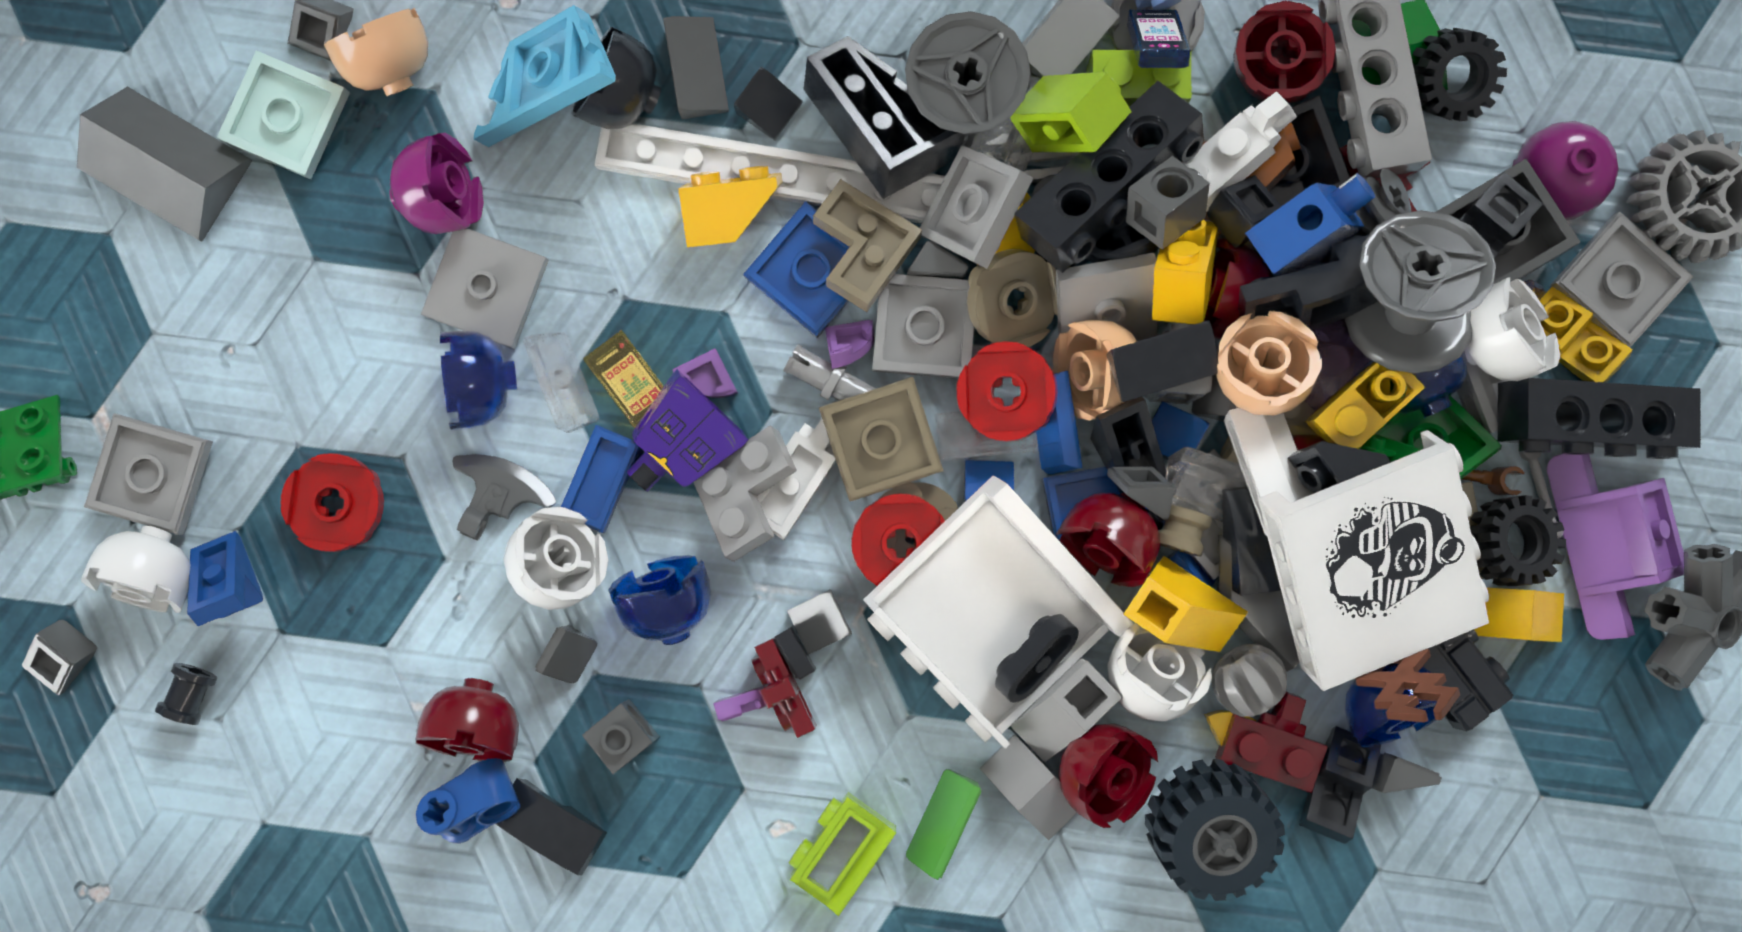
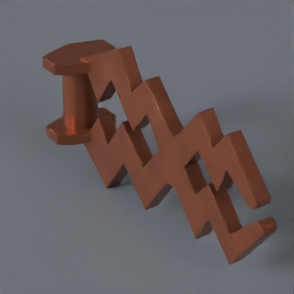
(1406, 676)

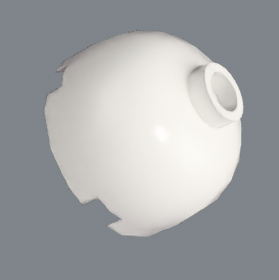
(1509, 334)
(555, 559)
(141, 569)
(1156, 677)

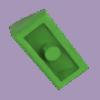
(943, 823)

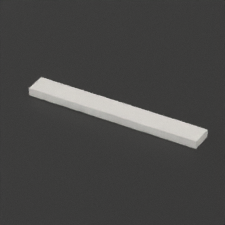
(805, 176)

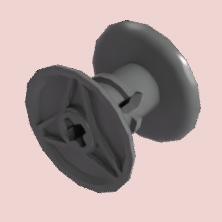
(967, 73)
(1426, 282)

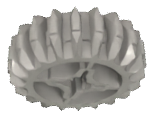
(1716, 209)

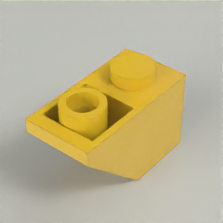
(724, 208)
(1185, 276)
(1363, 405)
(1184, 609)

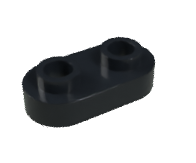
(1037, 657)

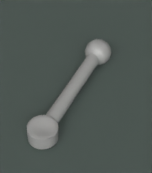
(1538, 478)

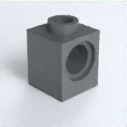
(1167, 202)
(620, 736)

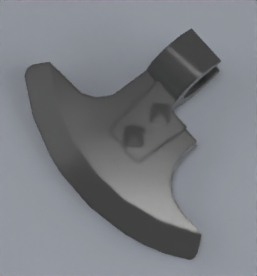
(498, 490)

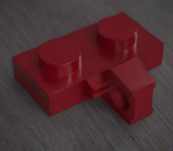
(783, 690)
(1275, 745)

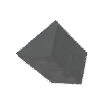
(159, 160)

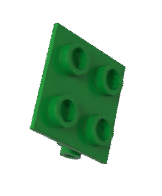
(32, 448)

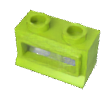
(841, 852)

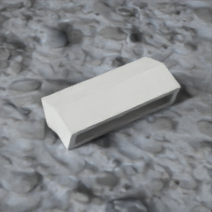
(1263, 453)

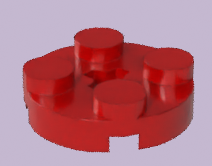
(986, 372)
(317, 479)
(880, 523)

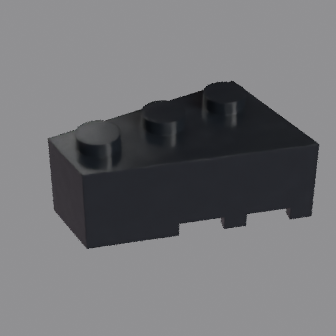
(876, 117)

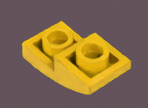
(1583, 345)

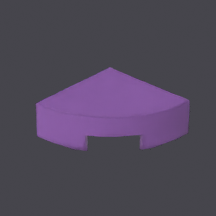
(849, 342)
(709, 375)
(739, 703)

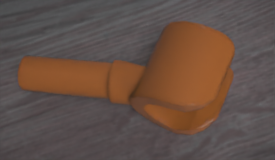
(1495, 479)

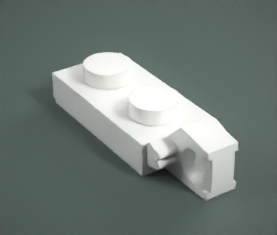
(1242, 144)
(788, 498)

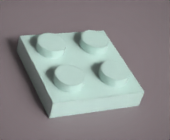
(283, 114)

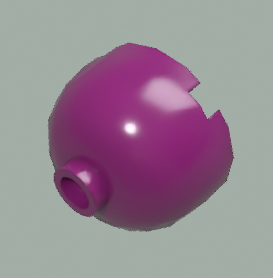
(1573, 165)
(435, 186)

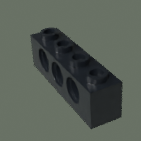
(1045, 219)
(1598, 415)

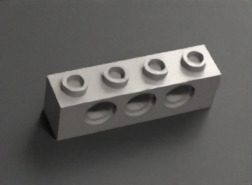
(1396, 97)

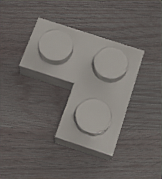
(732, 490)

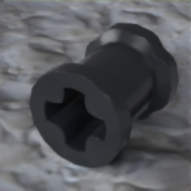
(186, 694)

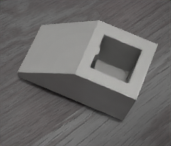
(1066, 710)

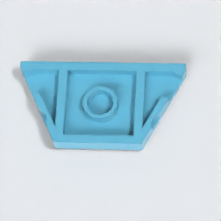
(546, 73)

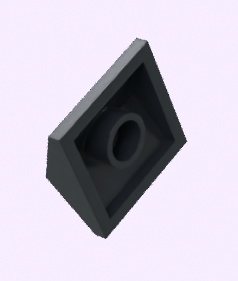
(1319, 156)

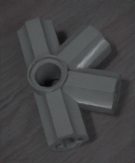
(1699, 617)

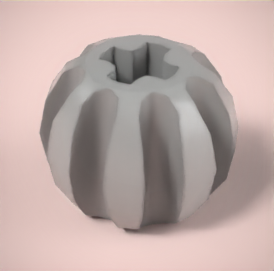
(1249, 680)

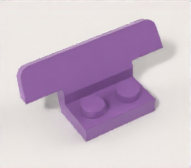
(1613, 541)

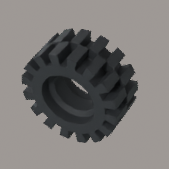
(1481, 80)
(1538, 536)

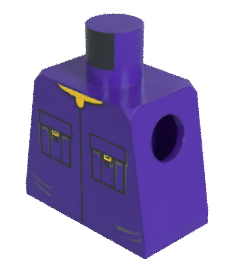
(682, 435)

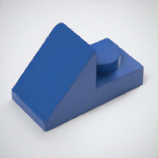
(221, 580)

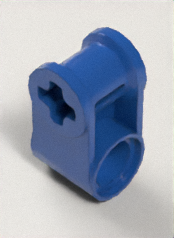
(469, 802)

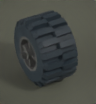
(1214, 830)

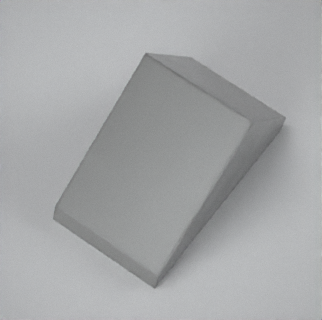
(1029, 787)

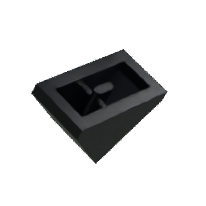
(1127, 438)

